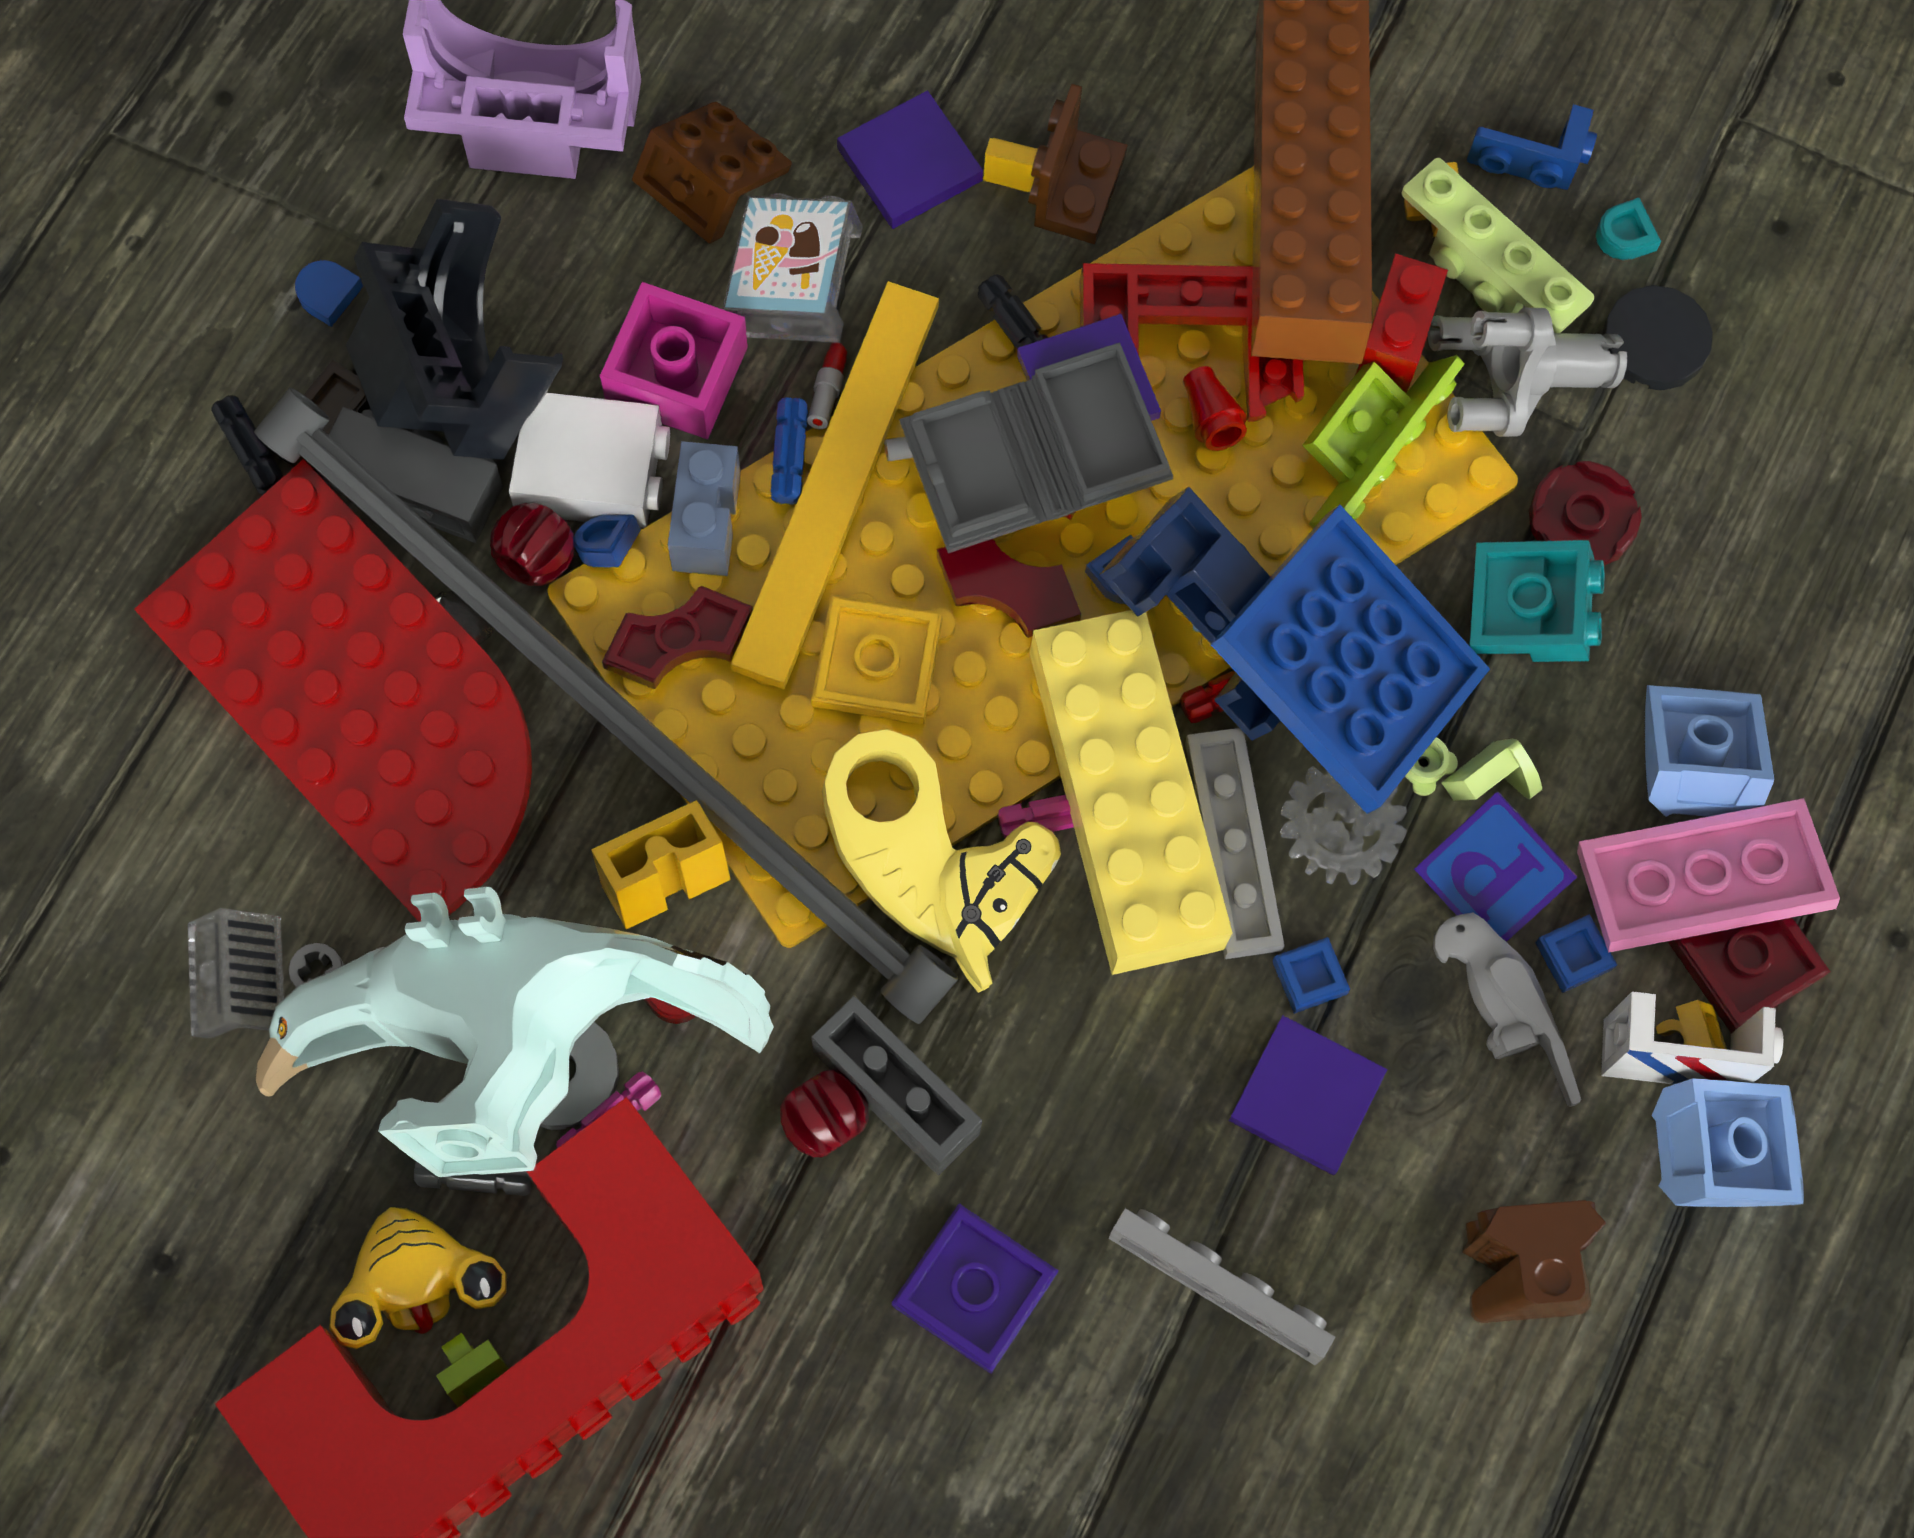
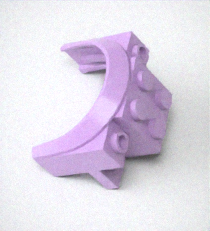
(519, 100)

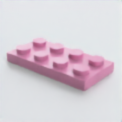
(1707, 875)

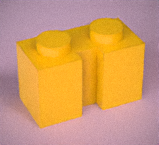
(659, 860)

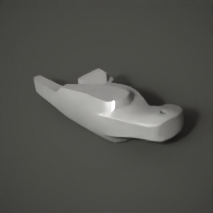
(1505, 995)

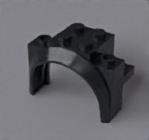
(425, 340)

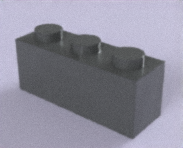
(422, 472)
(897, 1085)

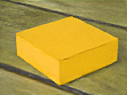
(1009, 164)

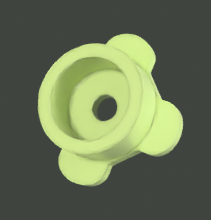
(1440, 763)

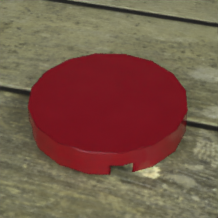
(1586, 504)

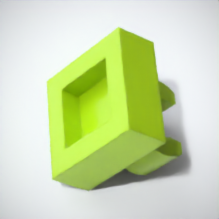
(470, 1368)

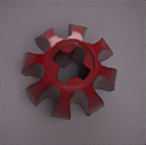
(532, 544)
(824, 1113)

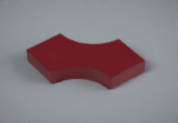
(1025, 592)
(654, 645)

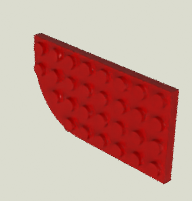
(355, 687)

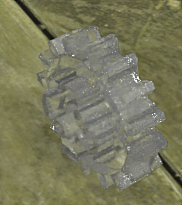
(1346, 846)

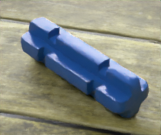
(789, 450)

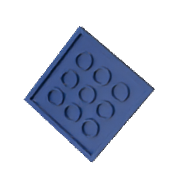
(1351, 658)

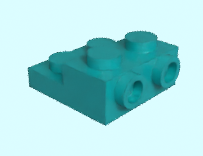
(1536, 599)

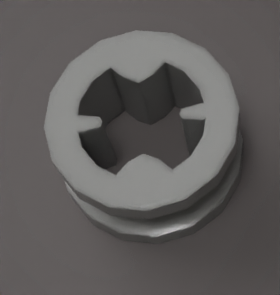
(300, 965)

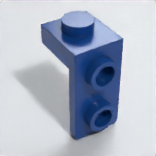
(1535, 161)

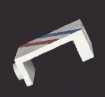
(1634, 1055)

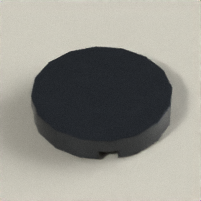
(1662, 334)

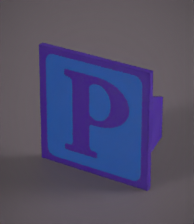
(1496, 869)

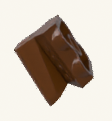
(1534, 1260)

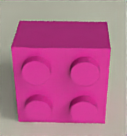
(676, 358)

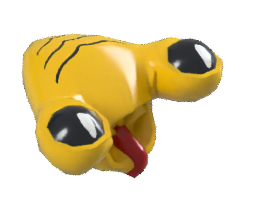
(408, 1275)

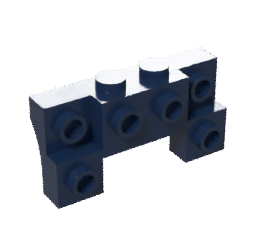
(1207, 577)

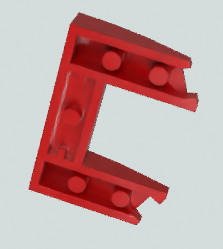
(1190, 298)

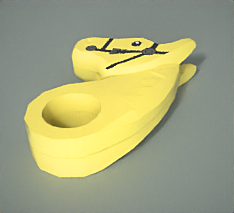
(908, 868)

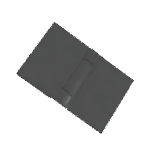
(1036, 448)

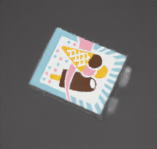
(791, 266)

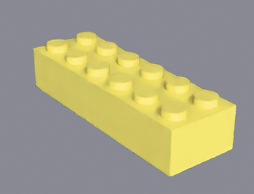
(1129, 791)

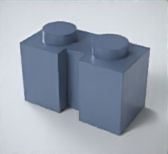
(702, 508)

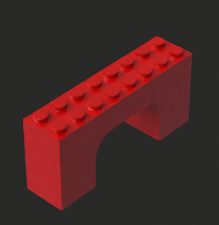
(655, 1290)

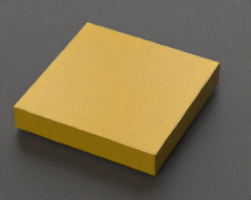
(876, 659)

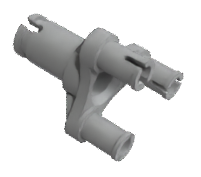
(1523, 364)

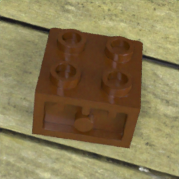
(704, 165)
(1074, 174)

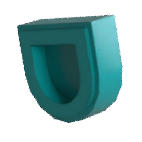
(1627, 231)

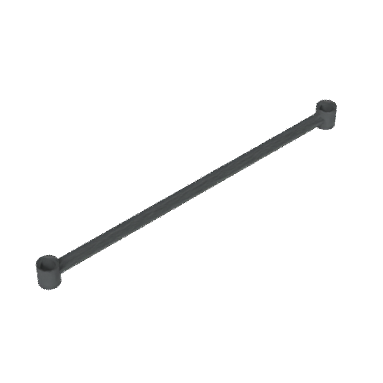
(914, 979)

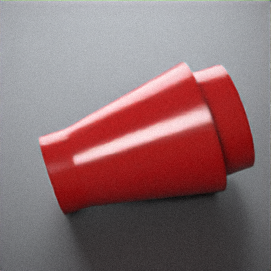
(1214, 412)

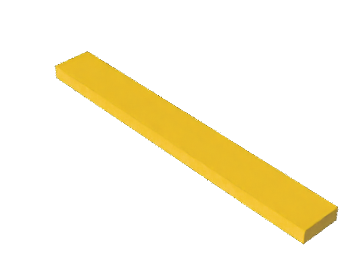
(835, 486)

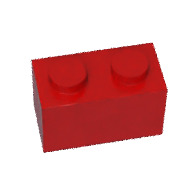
(1404, 318)

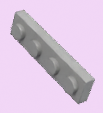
(1236, 839)
(1243, 1297)

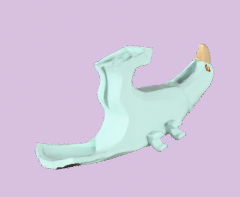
(506, 1003)

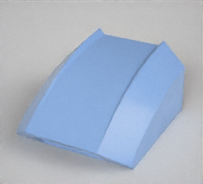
(1706, 751)
(1728, 1144)

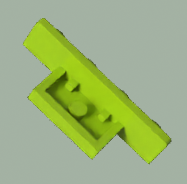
(1370, 428)

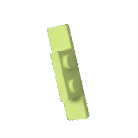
(1490, 252)

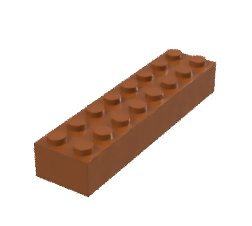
(1312, 181)

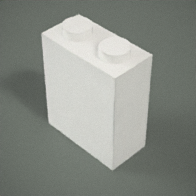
(590, 458)

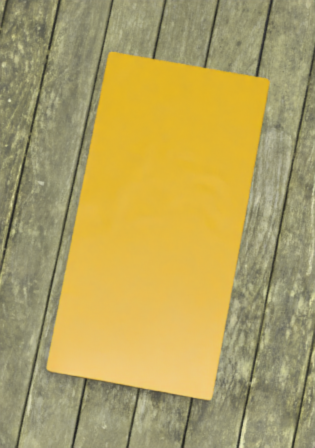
(983, 696)

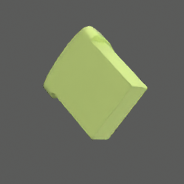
(1497, 761)

